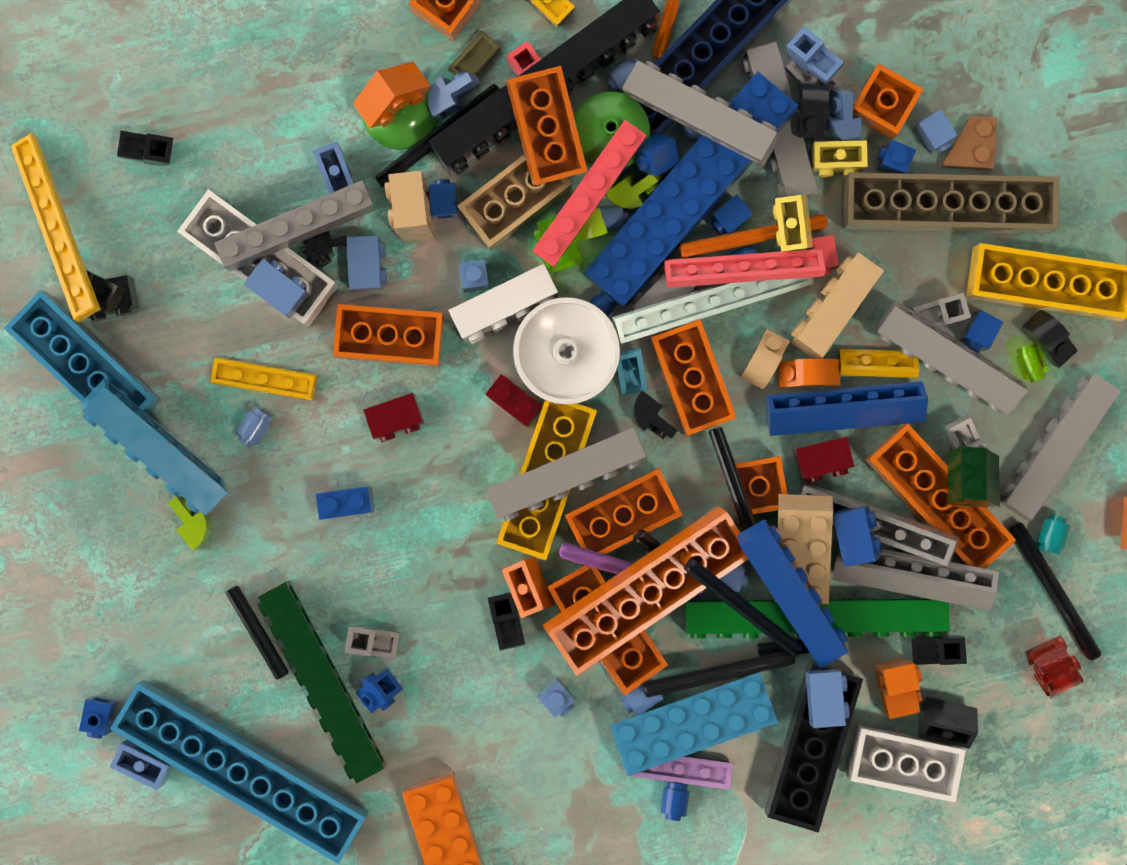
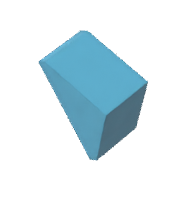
(631, 372)

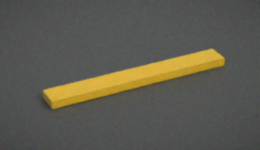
(55, 228)

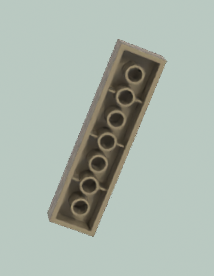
(951, 203)

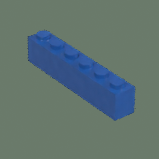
(846, 408)
(792, 593)

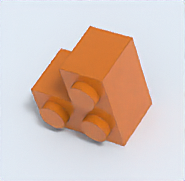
(389, 92)
(899, 687)

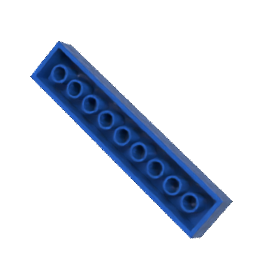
(683, 199)

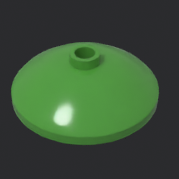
(604, 109)
(408, 127)

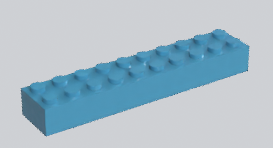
(239, 770)

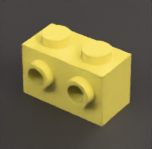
(838, 157)
(793, 222)

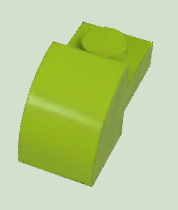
(633, 193)
(593, 227)
(196, 526)

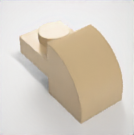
(765, 359)

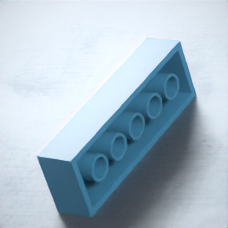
(74, 352)
(154, 447)
(693, 724)

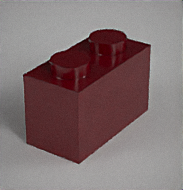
(514, 400)
(394, 417)
(824, 458)

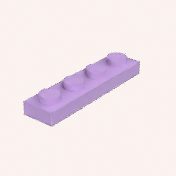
(692, 771)

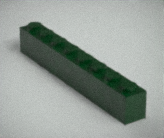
(322, 682)

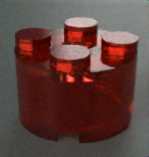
(1054, 667)

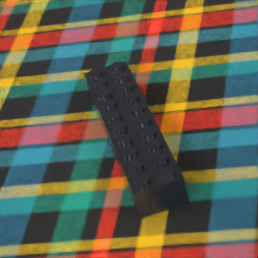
(579, 58)

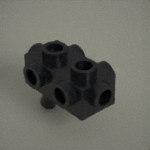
(321, 247)

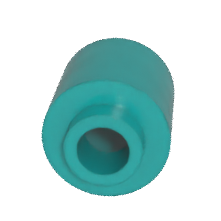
(1053, 534)

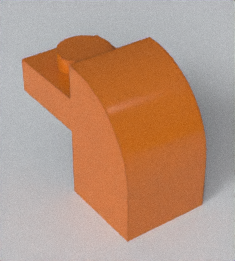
(809, 373)

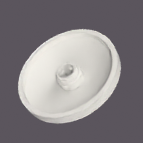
(566, 351)

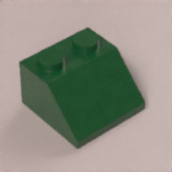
(973, 477)

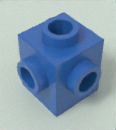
(379, 690)

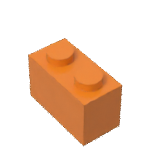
(528, 587)

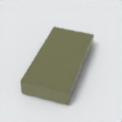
(475, 56)

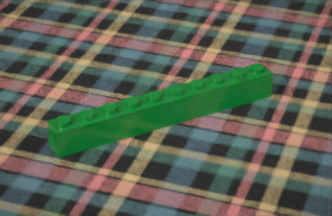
(851, 615)

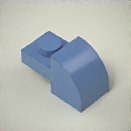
(812, 56)
(445, 95)
(841, 122)

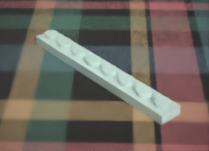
(699, 306)

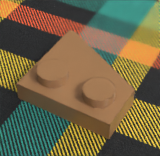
(974, 145)

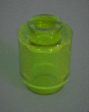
(1032, 363)

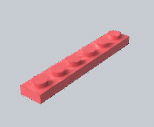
(589, 193)
(744, 268)

